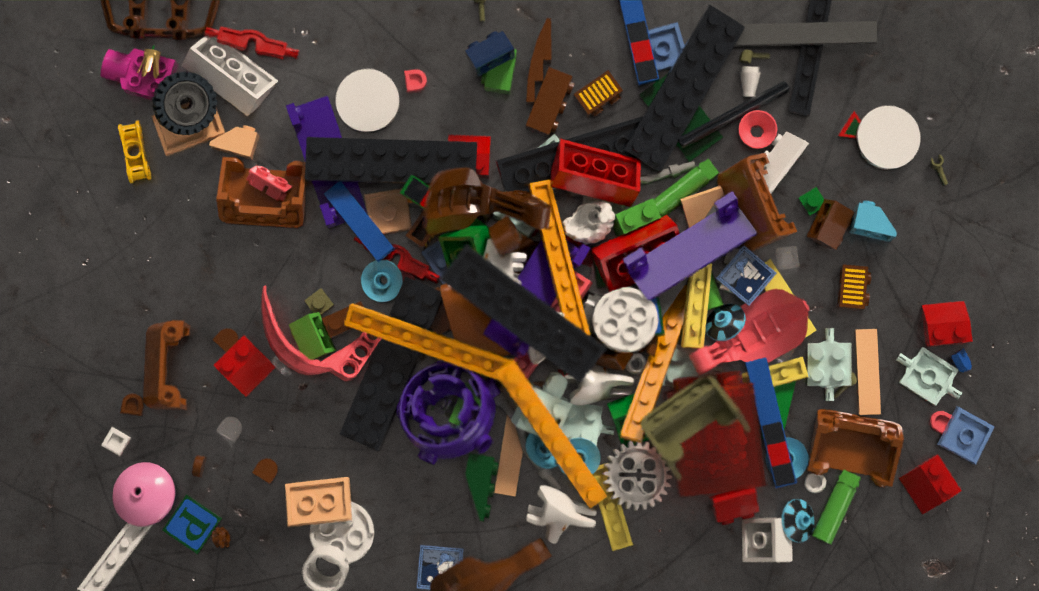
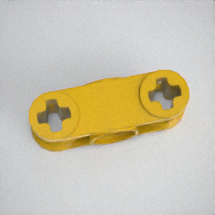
(132, 137)

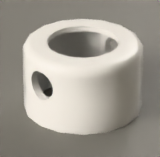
(318, 581)

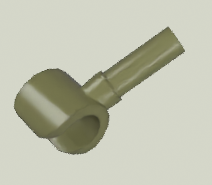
(481, 9)
(747, 55)
(938, 167)
(843, 388)

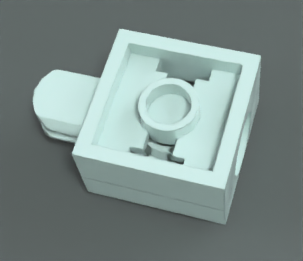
(552, 398)

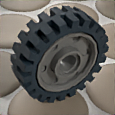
(201, 103)

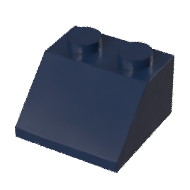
(490, 52)

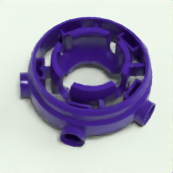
(474, 420)

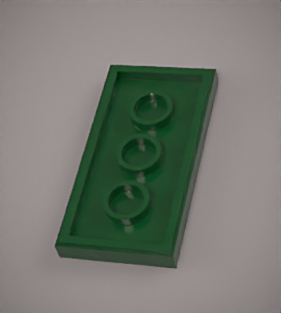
(697, 120)

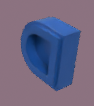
(961, 360)

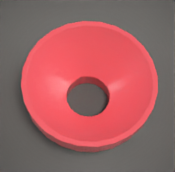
(761, 119)

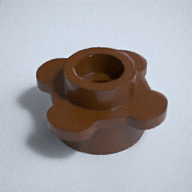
(221, 537)

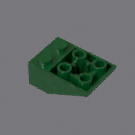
(479, 476)

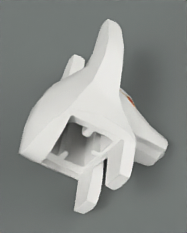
(504, 262)
(598, 386)
(558, 513)

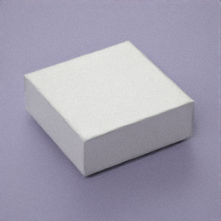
(116, 441)

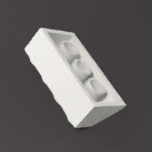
(230, 74)
(782, 157)

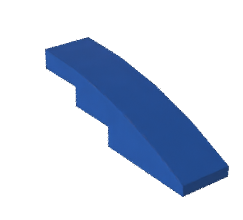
(359, 221)

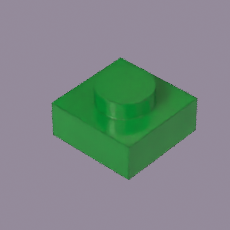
(811, 201)

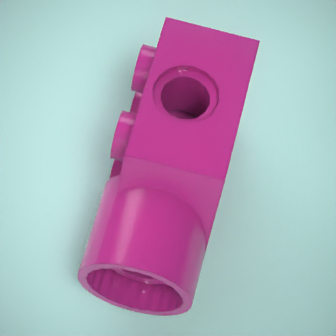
(124, 68)

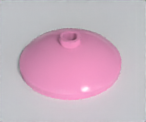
(155, 497)

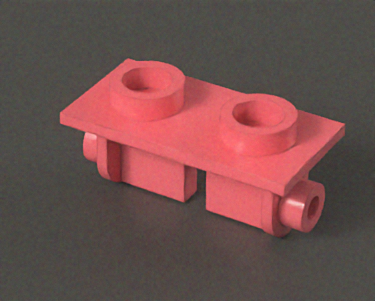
(277, 186)

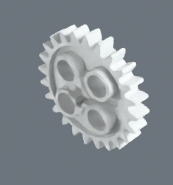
(636, 494)

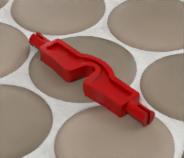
(240, 39)
(408, 263)

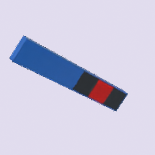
(639, 41)
(771, 423)

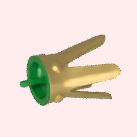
(150, 56)

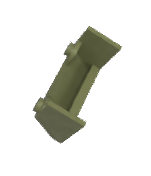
(688, 414)

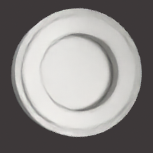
(814, 483)

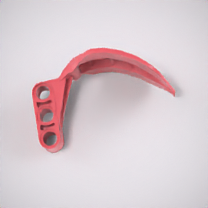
(772, 327)
(300, 363)

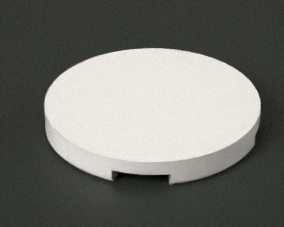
(367, 100)
(888, 137)
(625, 320)
(350, 537)

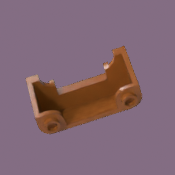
(755, 200)
(249, 206)
(468, 322)
(155, 391)
(856, 445)

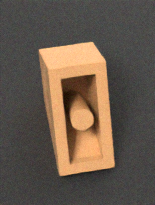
(237, 141)

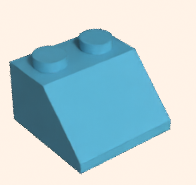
(871, 222)

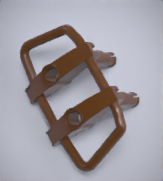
(177, 25)

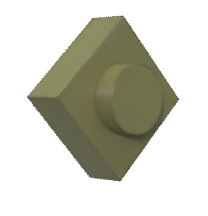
(319, 302)

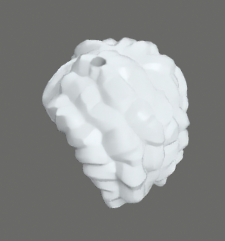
(590, 222)

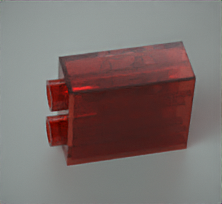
(719, 455)

